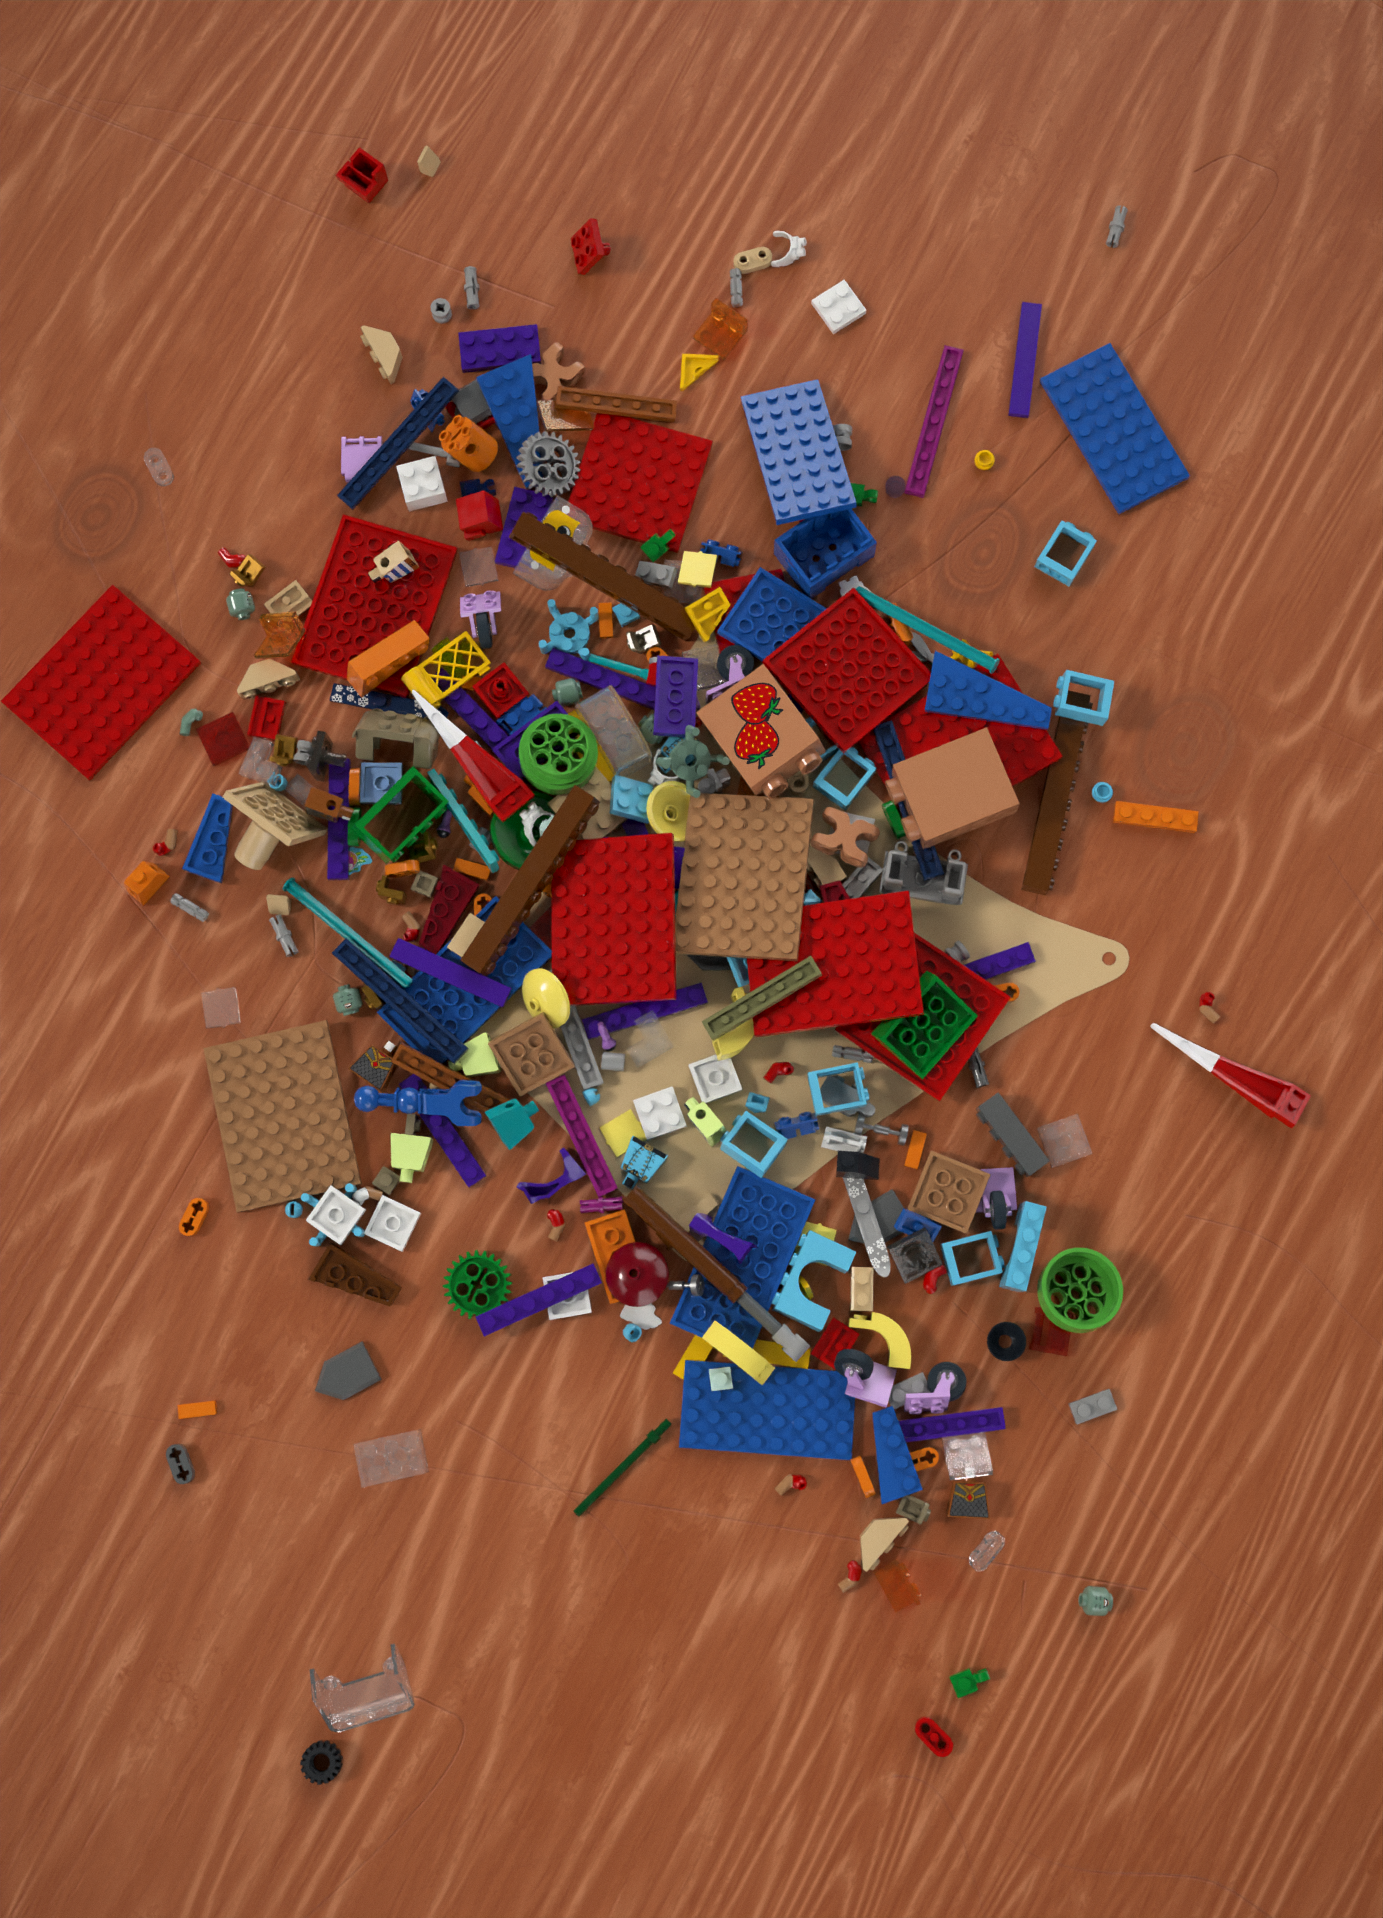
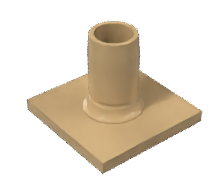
(273, 821)

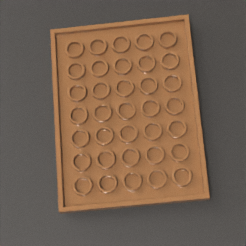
(743, 876)
(282, 1116)

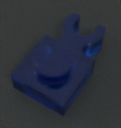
(473, 486)

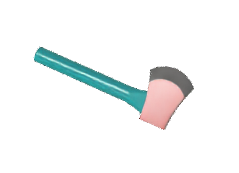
(647, 674)

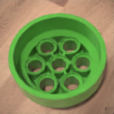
(547, 777)
(1096, 1271)

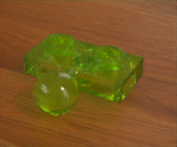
(449, 656)

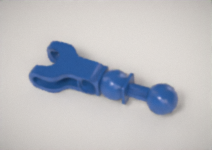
(426, 1101)

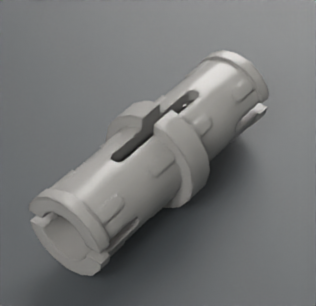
(1116, 226)
(471, 287)
(283, 935)

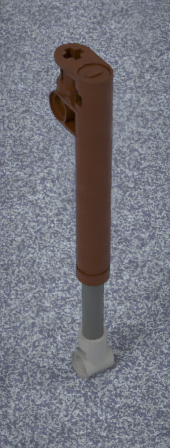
(712, 1269)

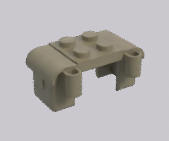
(400, 727)

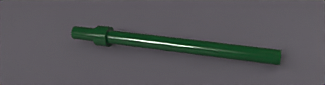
(652, 1437)

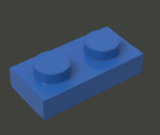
(910, 1222)

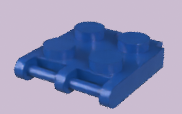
(520, 714)

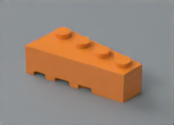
(386, 658)

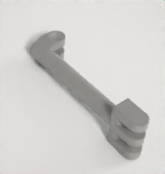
(435, 451)

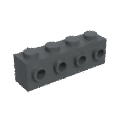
(1012, 1135)

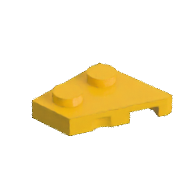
(707, 612)

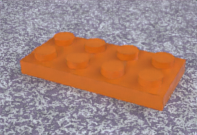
(607, 1236)

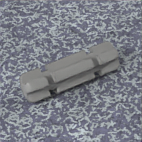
(736, 287)
(189, 907)
(851, 1054)

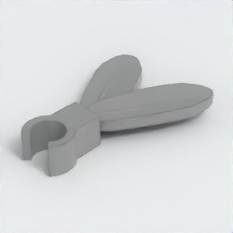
(923, 652)

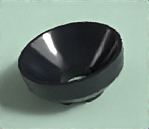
(1017, 1337)

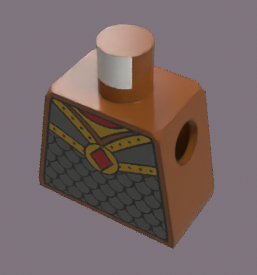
(319, 801)
(376, 1066)
(968, 1499)

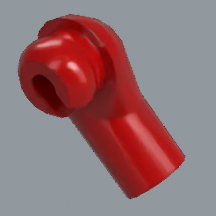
(231, 561)
(778, 1068)
(930, 1279)

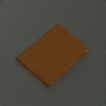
(563, 419)

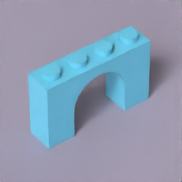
(1029, 1225)
(790, 1300)

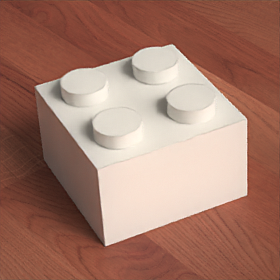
(422, 483)

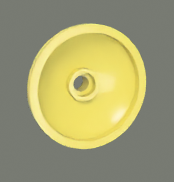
(669, 798)
(546, 994)

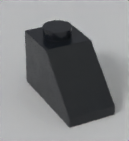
(857, 1165)

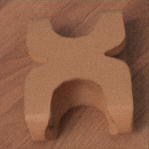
(555, 375)
(845, 837)

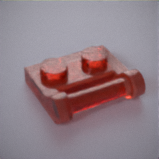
(1057, 1338)

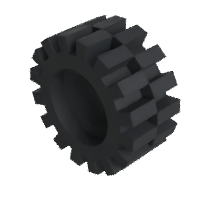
(308, 1762)

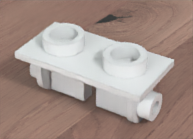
(843, 1141)

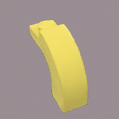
(736, 1040)
(897, 1341)
(738, 1352)

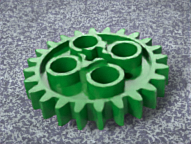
(460, 1275)

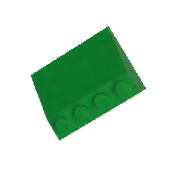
(926, 1038)

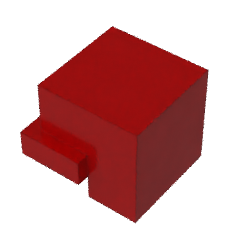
(363, 175)
(479, 515)

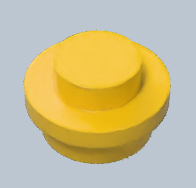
(984, 460)

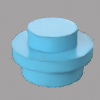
(1102, 792)

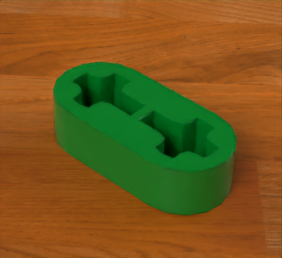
(893, 819)
(353, 839)

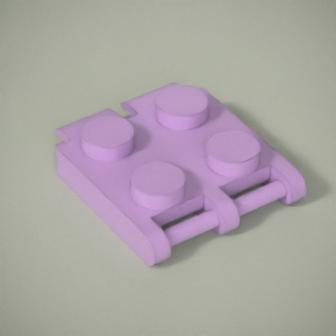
(356, 455)

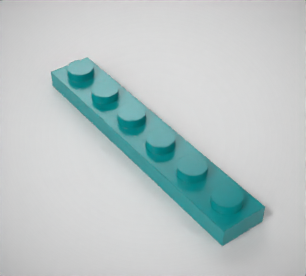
(468, 826)

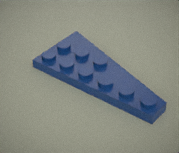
(512, 404)
(970, 694)

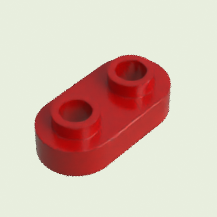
(933, 1736)

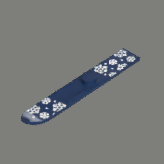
(377, 700)

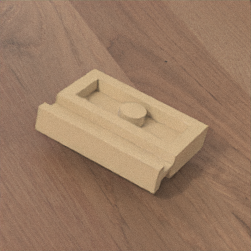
(290, 599)

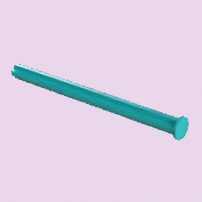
(929, 630)
(347, 932)

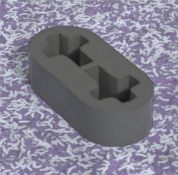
(185, 1461)

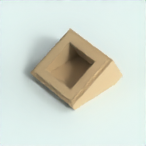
(428, 162)
(278, 904)

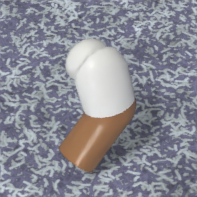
(366, 1192)

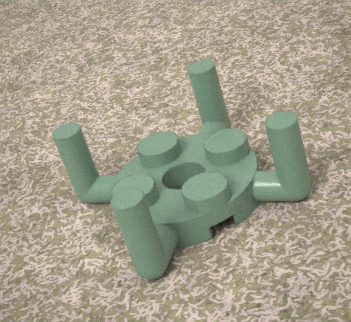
(701, 762)

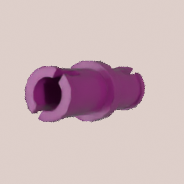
(601, 1204)

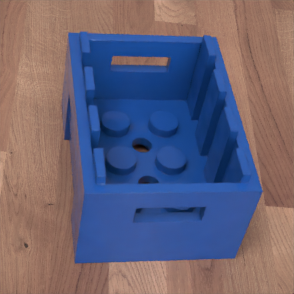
(813, 538)

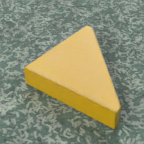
(695, 366)

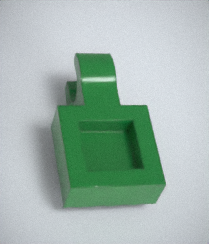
(864, 495)
(656, 545)
(965, 1682)

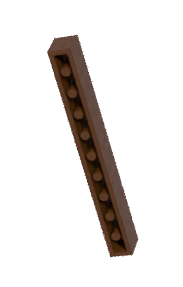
(602, 575)
(1055, 800)
(530, 881)

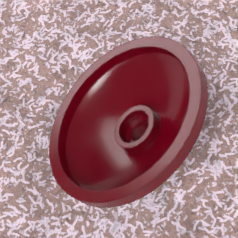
(651, 1276)

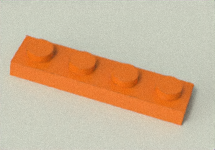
(1155, 816)

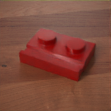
(266, 718)
(834, 1339)

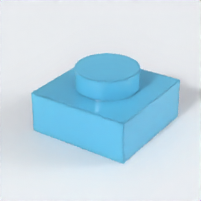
(624, 614)

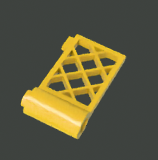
(422, 682)

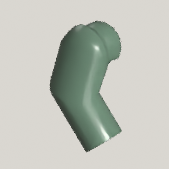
(188, 719)

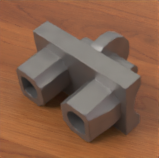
(715, 782)

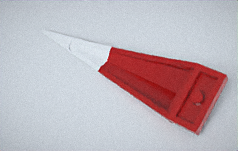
(495, 783)
(1265, 1092)

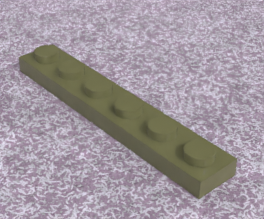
(762, 998)

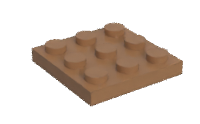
(531, 1054)
(949, 1192)

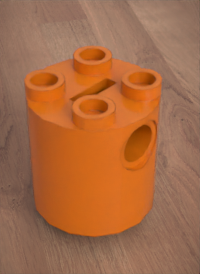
(469, 444)

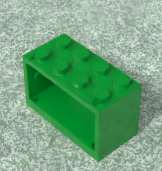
(427, 788)

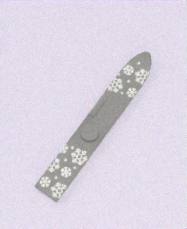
(868, 1225)

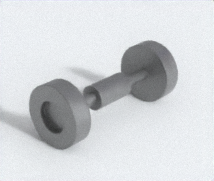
(881, 1129)
(696, 1285)

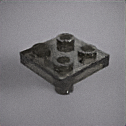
(323, 756)
(914, 1255)

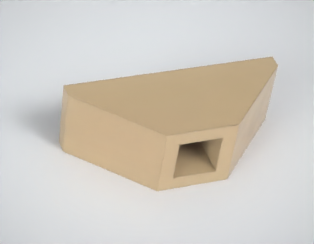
(383, 351)
(266, 677)
(878, 1539)

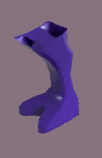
(571, 1173)
(702, 1226)

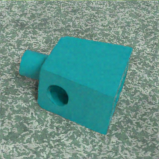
(512, 1121)

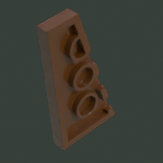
(353, 1276)

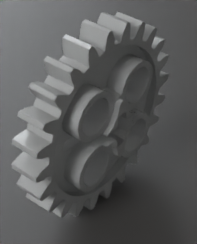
(551, 482)

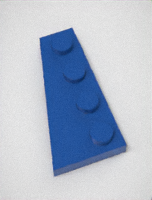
(210, 844)
(894, 1461)

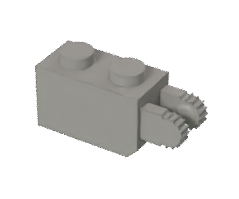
(836, 1092)

